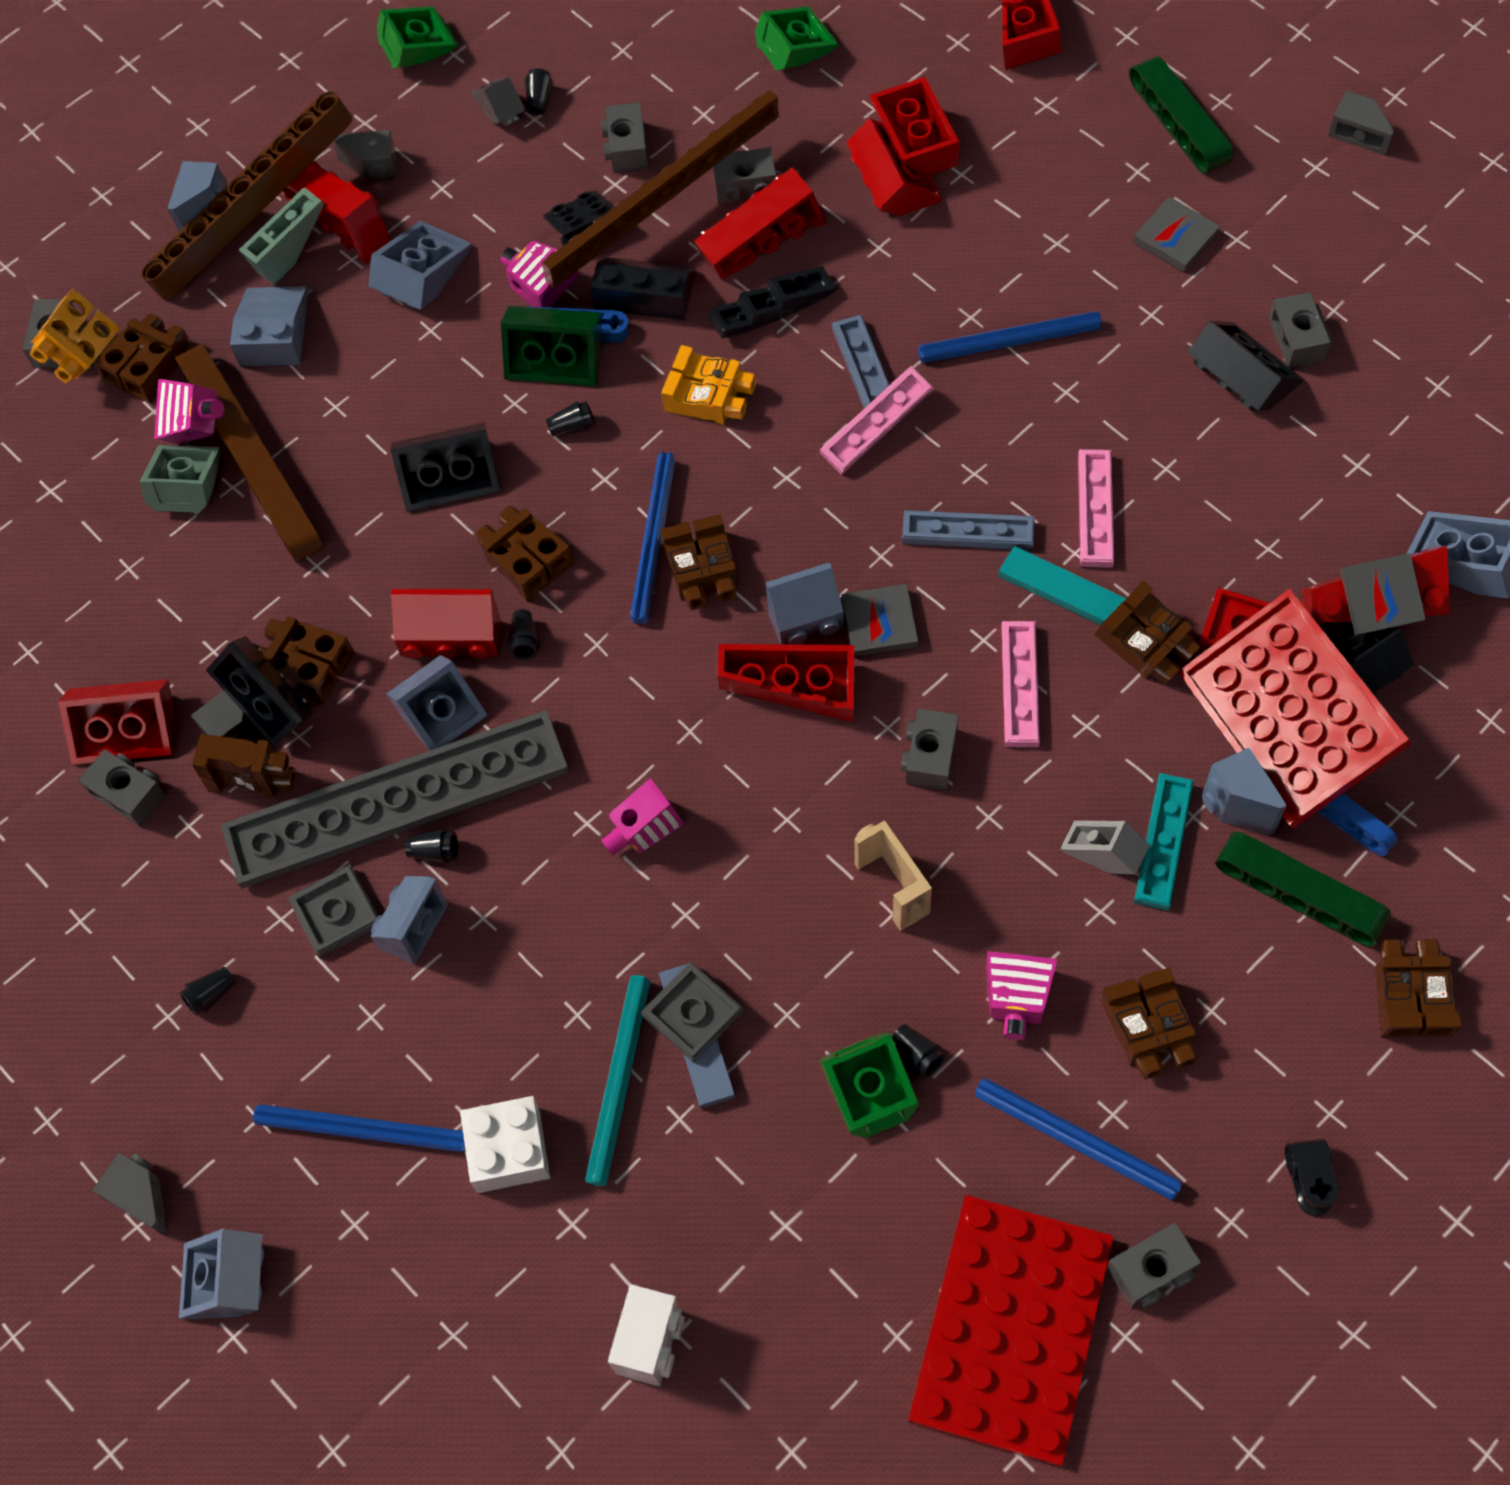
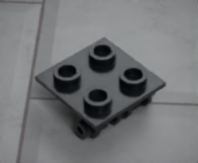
(577, 215)

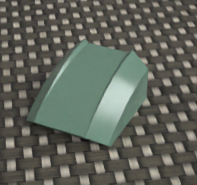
(180, 478)

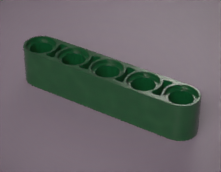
(1180, 114)
(1303, 889)

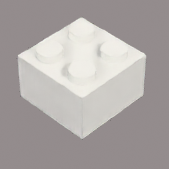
(504, 1144)
(646, 1336)

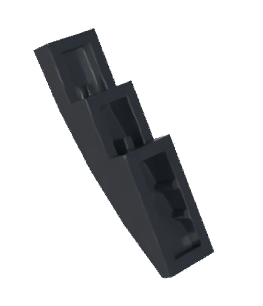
(769, 304)

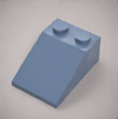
(417, 264)
(270, 326)
(1475, 548)

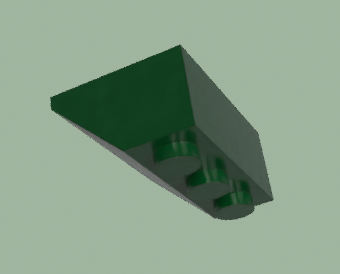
(551, 345)

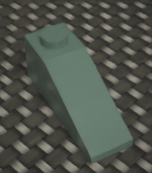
(282, 238)

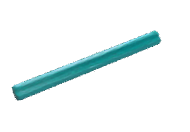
(617, 1081)

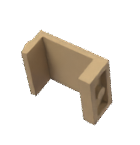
(915, 899)

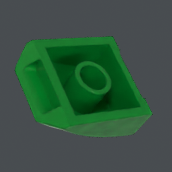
(414, 35)
(793, 37)
(870, 1085)

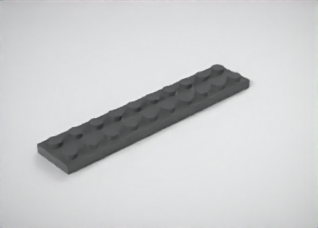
(393, 799)

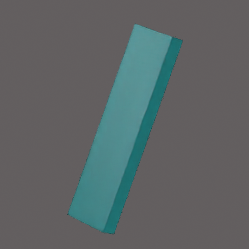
(1059, 586)
(1165, 840)

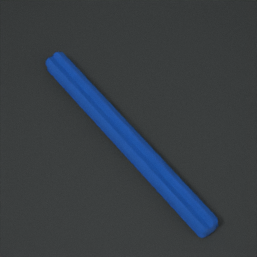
(1009, 337)
(652, 538)
(359, 1127)
(1078, 1139)

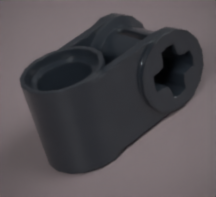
(1311, 1169)

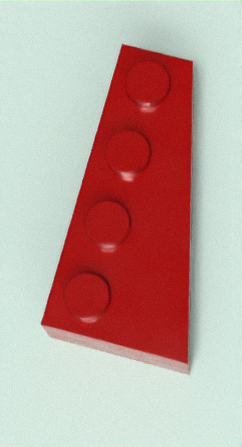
(1029, 31)
(345, 210)
(760, 224)
(1328, 600)
(791, 675)

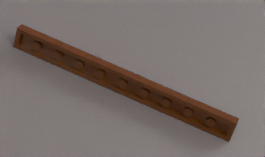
(660, 189)

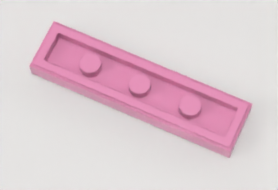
(876, 420)
(1096, 508)
(1020, 684)

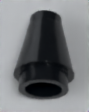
(538, 89)
(571, 419)
(522, 637)
(433, 846)
(207, 990)
(920, 1052)

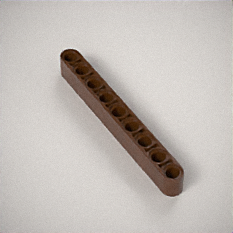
(247, 195)
(253, 458)

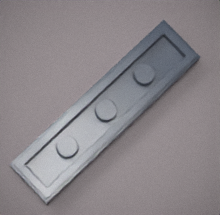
(860, 358)
(968, 530)
(709, 1070)

